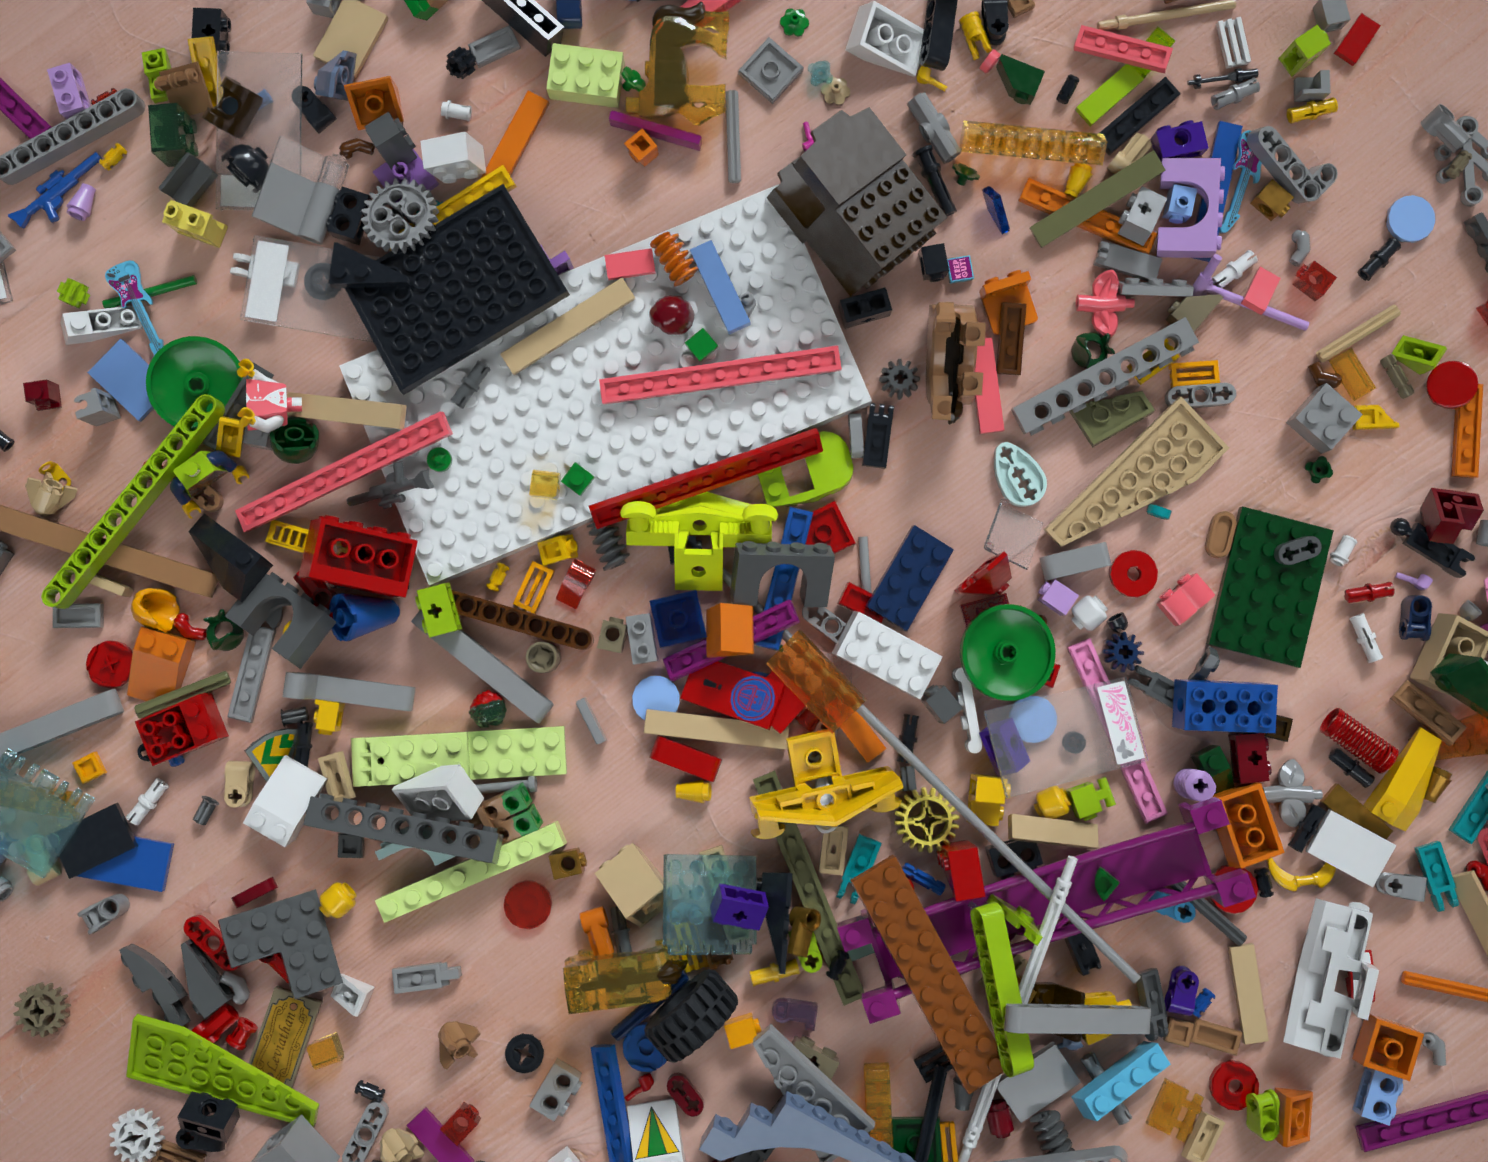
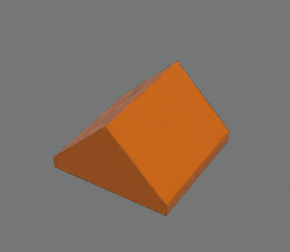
(373, 99)
(729, 630)
(1294, 1116)

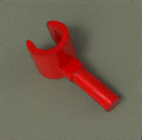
(645, 1081)

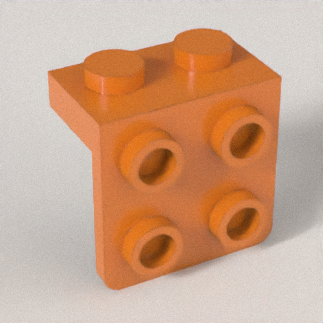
(1008, 290)

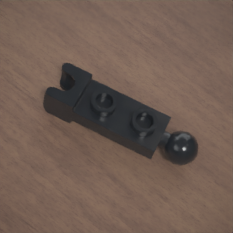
(1442, 554)

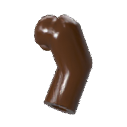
(354, 145)
(1322, 377)

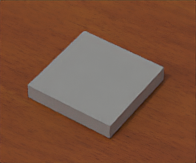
(770, 70)

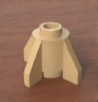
(48, 495)
(399, 1146)

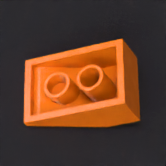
(158, 663)

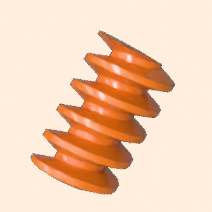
(673, 258)

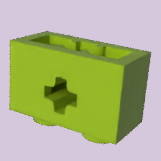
(1305, 50)
(444, 621)

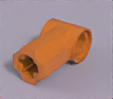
(596, 926)

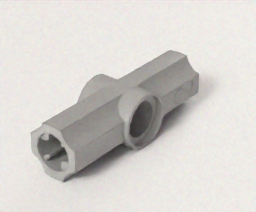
(934, 127)

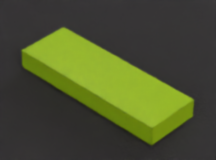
(1109, 94)

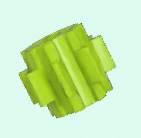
(73, 293)

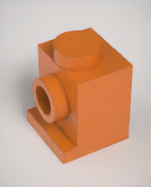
(642, 148)

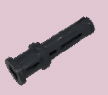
(931, 171)

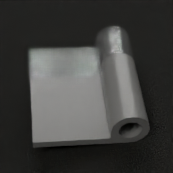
(300, 190)

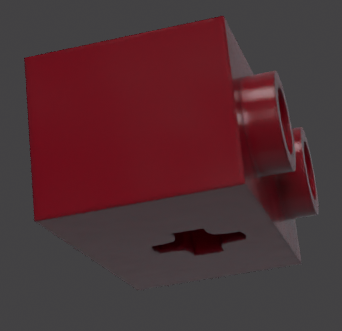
(1245, 745)

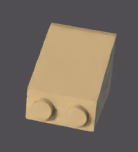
(633, 884)

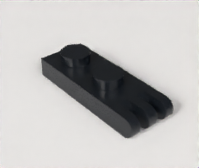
(877, 437)

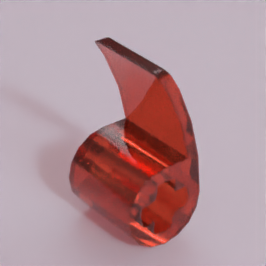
(575, 583)

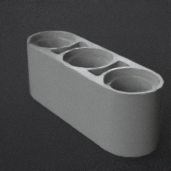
(1075, 561)

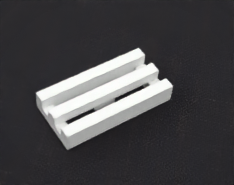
(1229, 23)

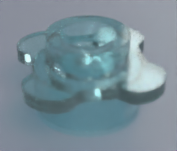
(820, 66)

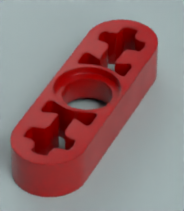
(204, 926)

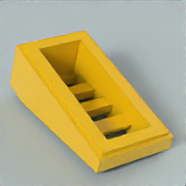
(269, 539)

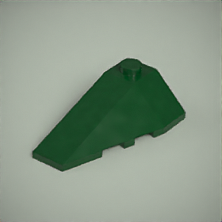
(1465, 680)

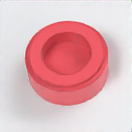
(990, 61)

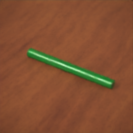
(156, 290)

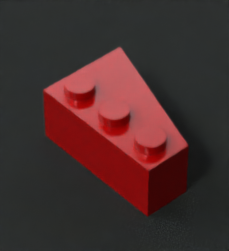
(962, 869)

